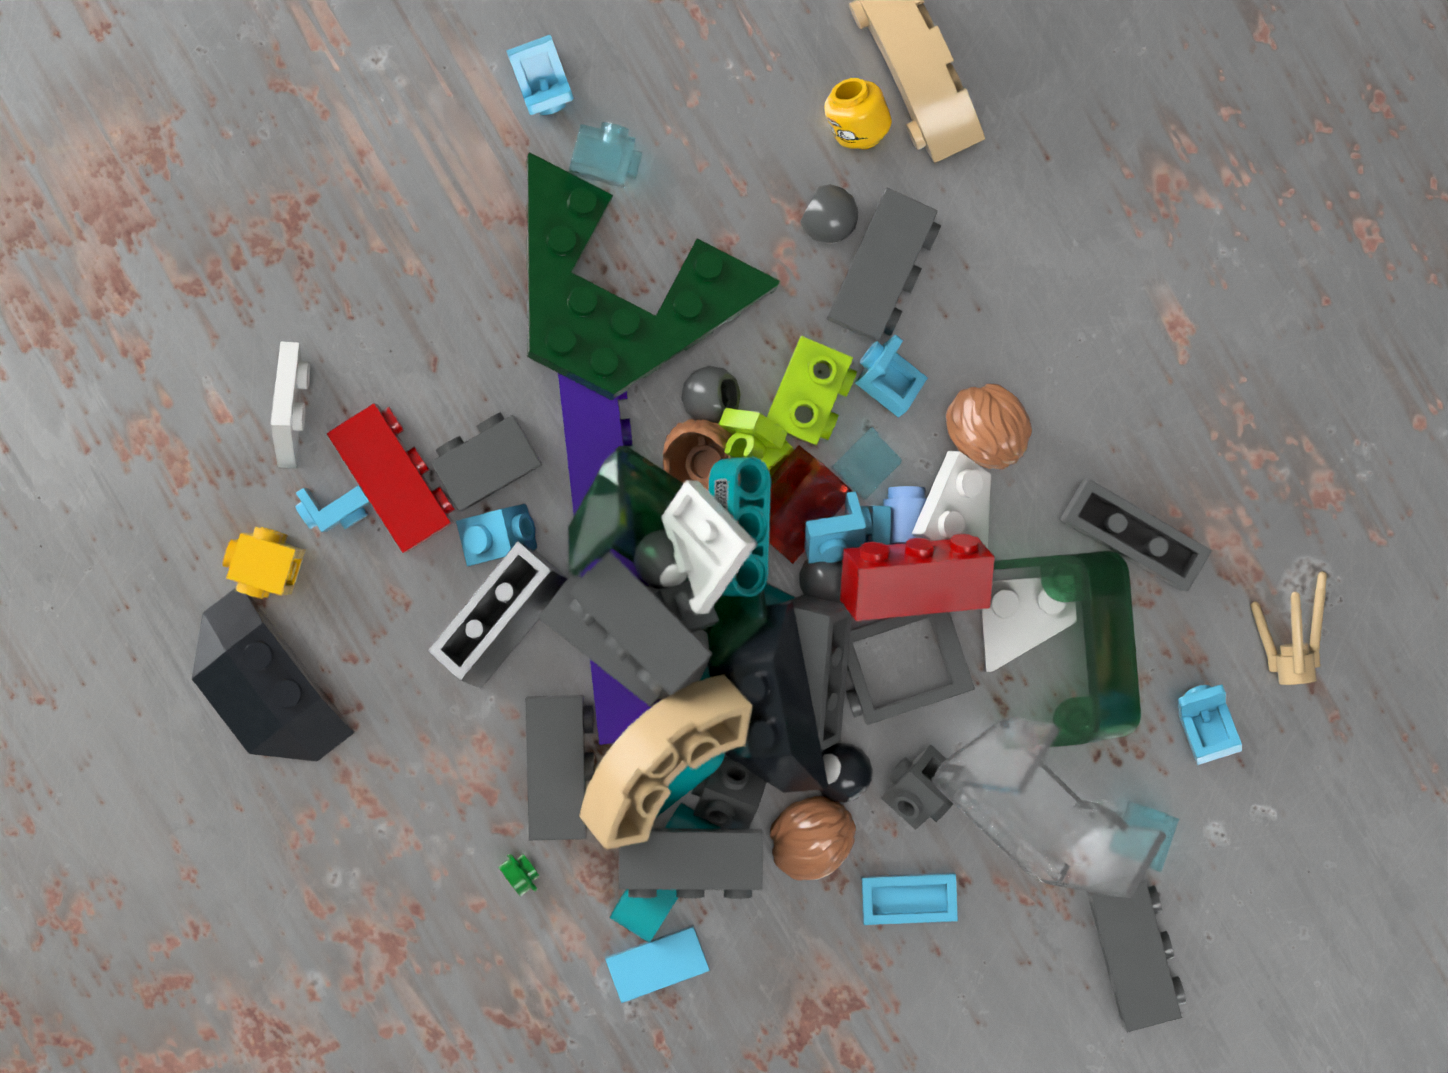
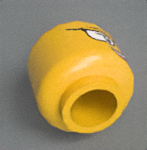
(857, 113)

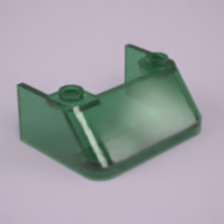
(624, 508)
(1104, 590)

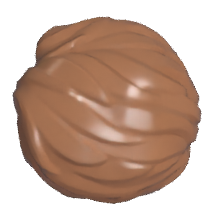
(989, 426)
(694, 449)
(812, 838)

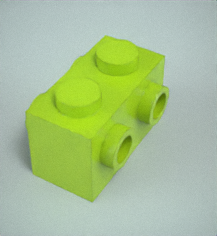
(804, 389)

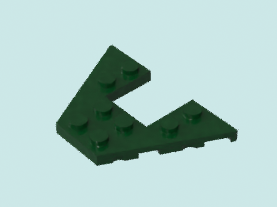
(594, 332)

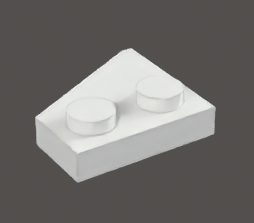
(288, 410)
(956, 501)
(706, 543)
(1020, 620)

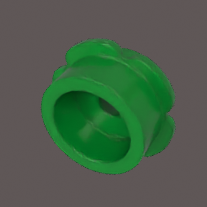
(519, 874)

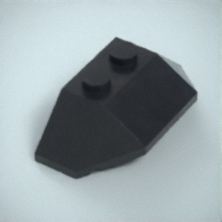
(263, 685)
(782, 726)

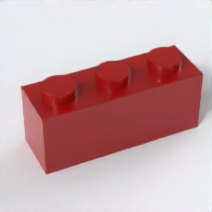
(392, 476)
(916, 577)

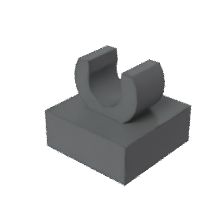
(677, 600)

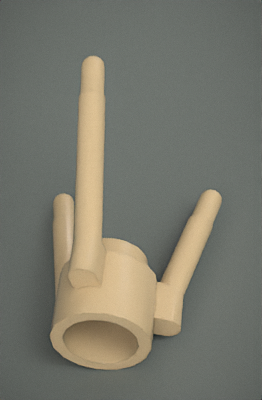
(1297, 660)

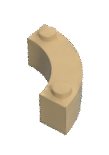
(923, 72)
(653, 750)

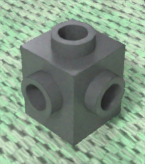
(912, 789)
(729, 796)

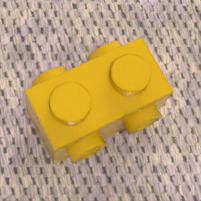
(263, 563)

